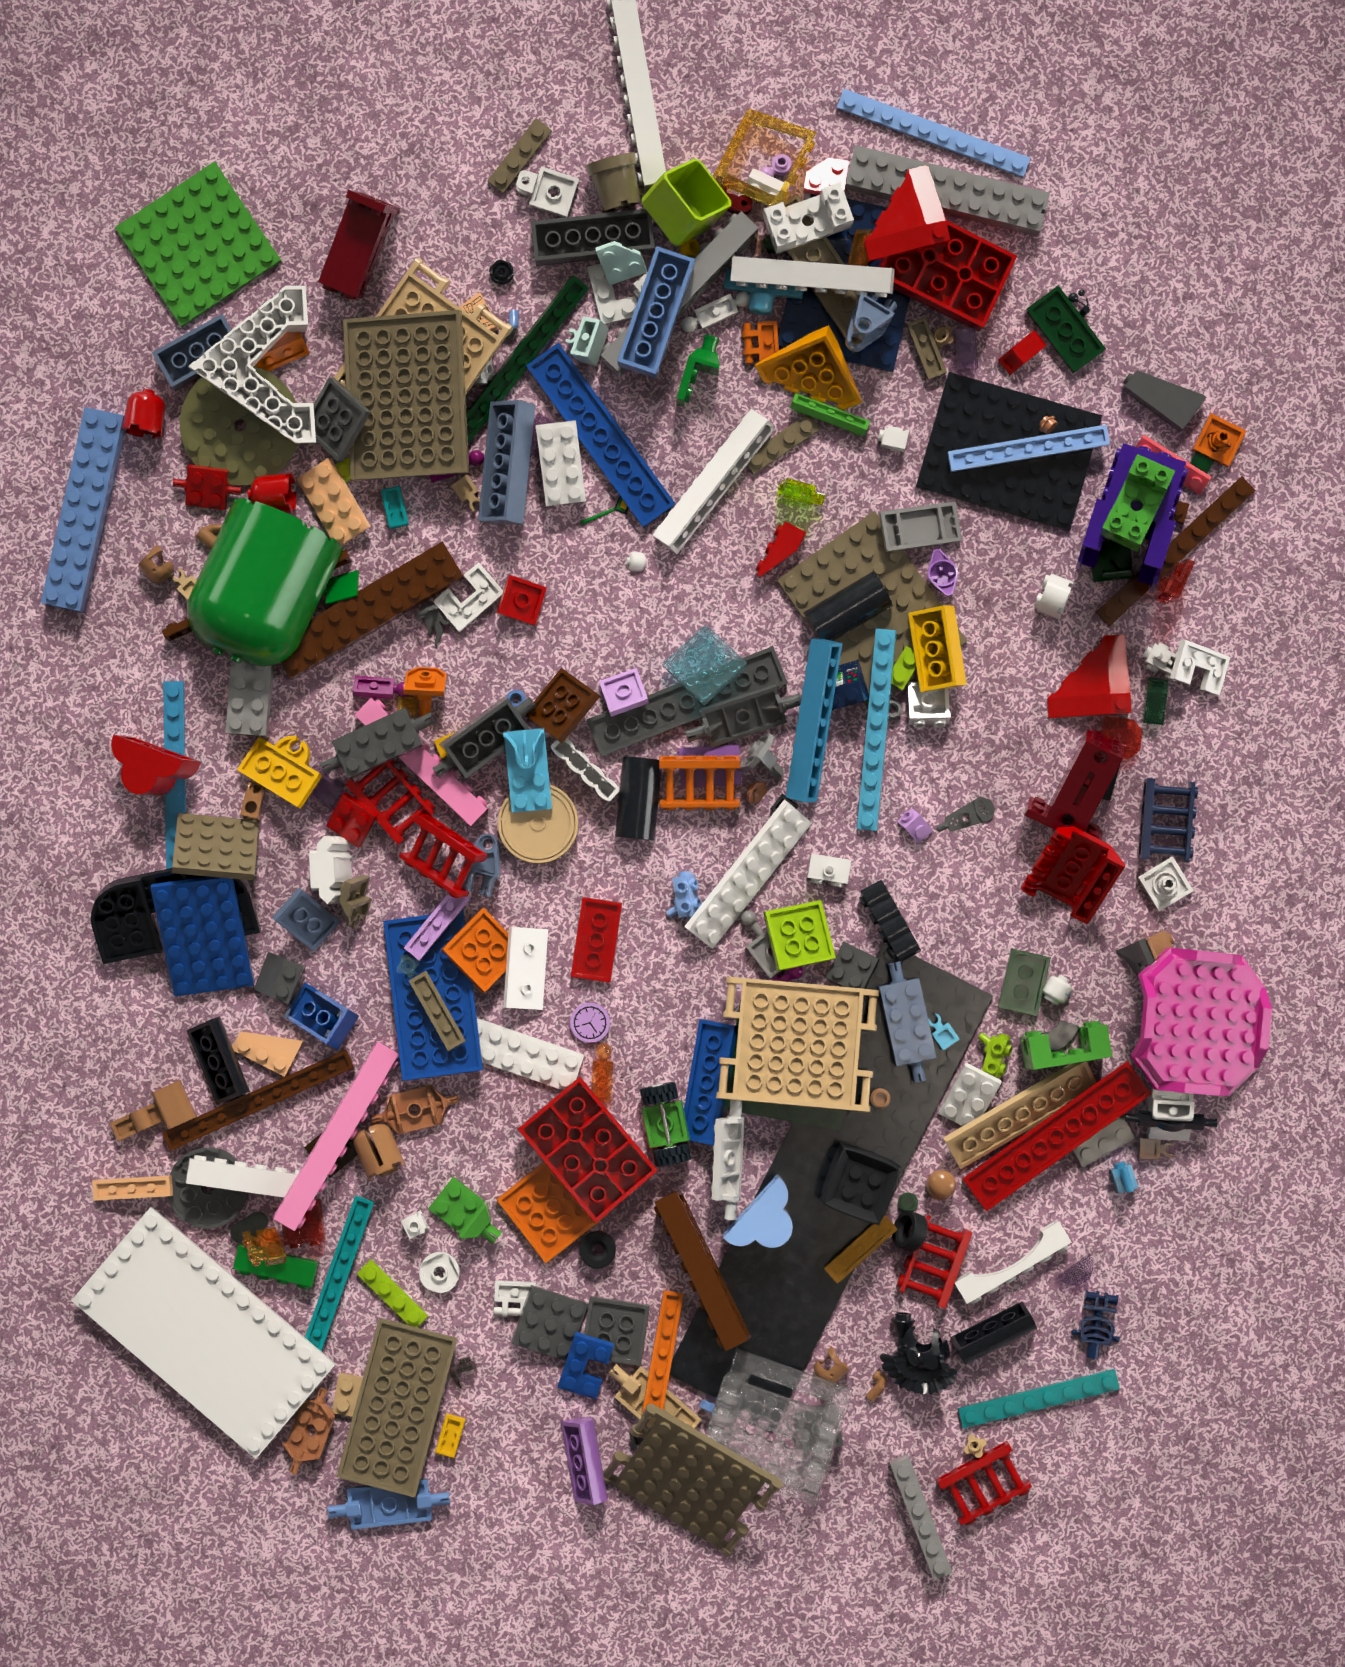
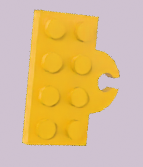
(281, 769)

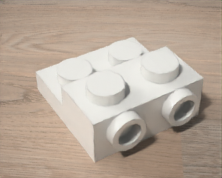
(927, 707)

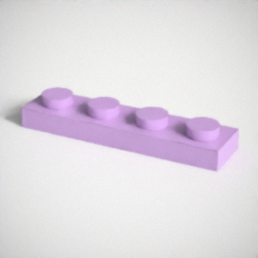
(435, 925)

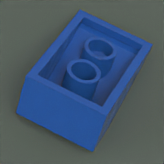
(321, 1016)

